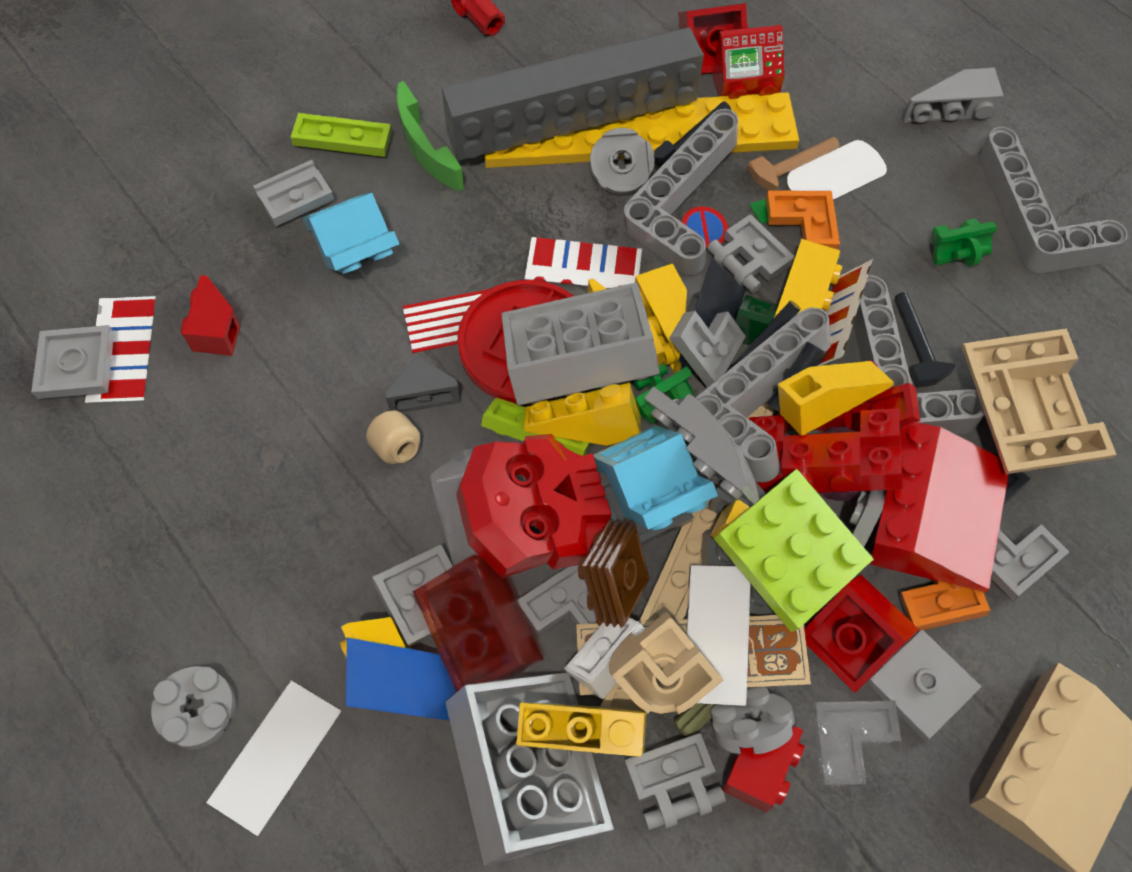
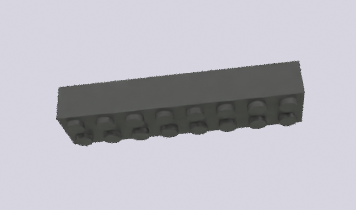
(572, 93)

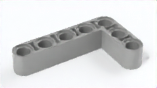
(677, 188)
(1029, 219)
(886, 341)
(755, 381)

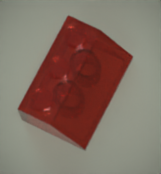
(477, 624)

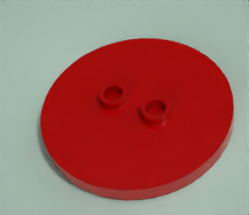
(482, 333)

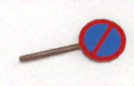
(707, 223)

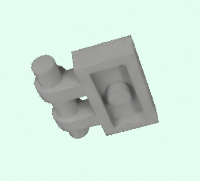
(758, 247)
(671, 768)

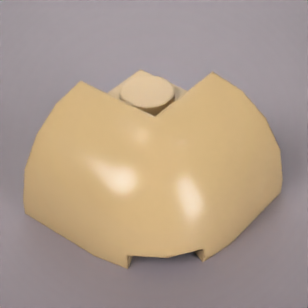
(662, 668)

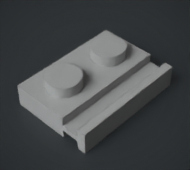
(293, 193)

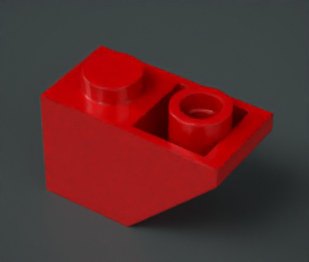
(210, 321)
(760, 777)

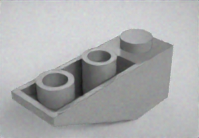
(961, 96)

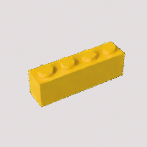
(811, 276)

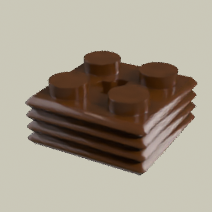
(614, 573)

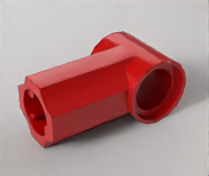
(482, 13)

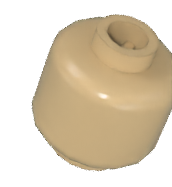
(393, 437)

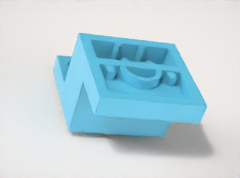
(351, 233)
(654, 477)

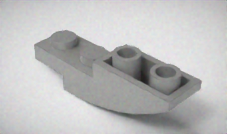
(708, 443)

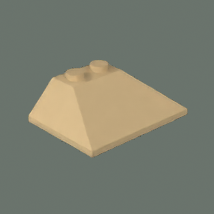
(1034, 402)

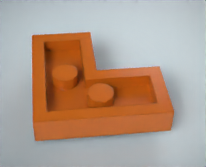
(806, 208)
(943, 605)

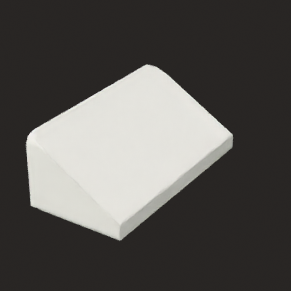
(592, 661)

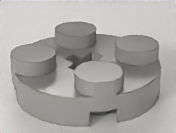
(606, 151)
(212, 718)
(760, 724)

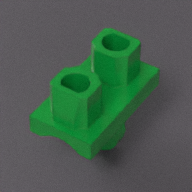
(964, 243)
(675, 386)

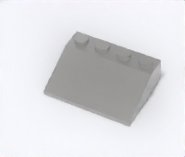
(578, 344)
(523, 794)

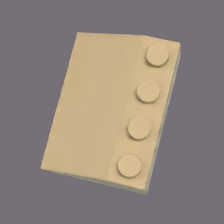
(1061, 770)

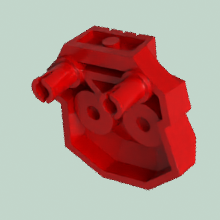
(501, 509)

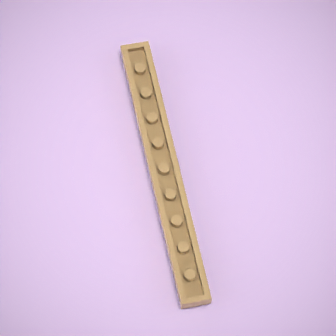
(673, 585)

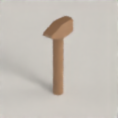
(767, 174)

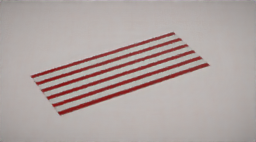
(437, 321)

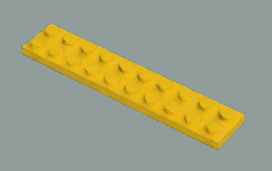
(763, 125)

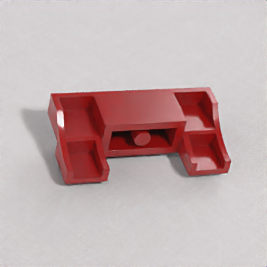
(841, 460)

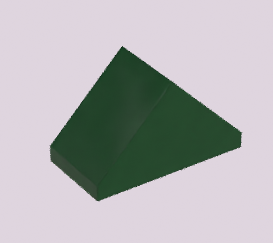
(754, 317)

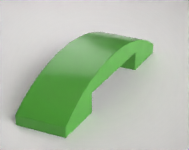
(438, 163)

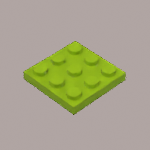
(793, 550)

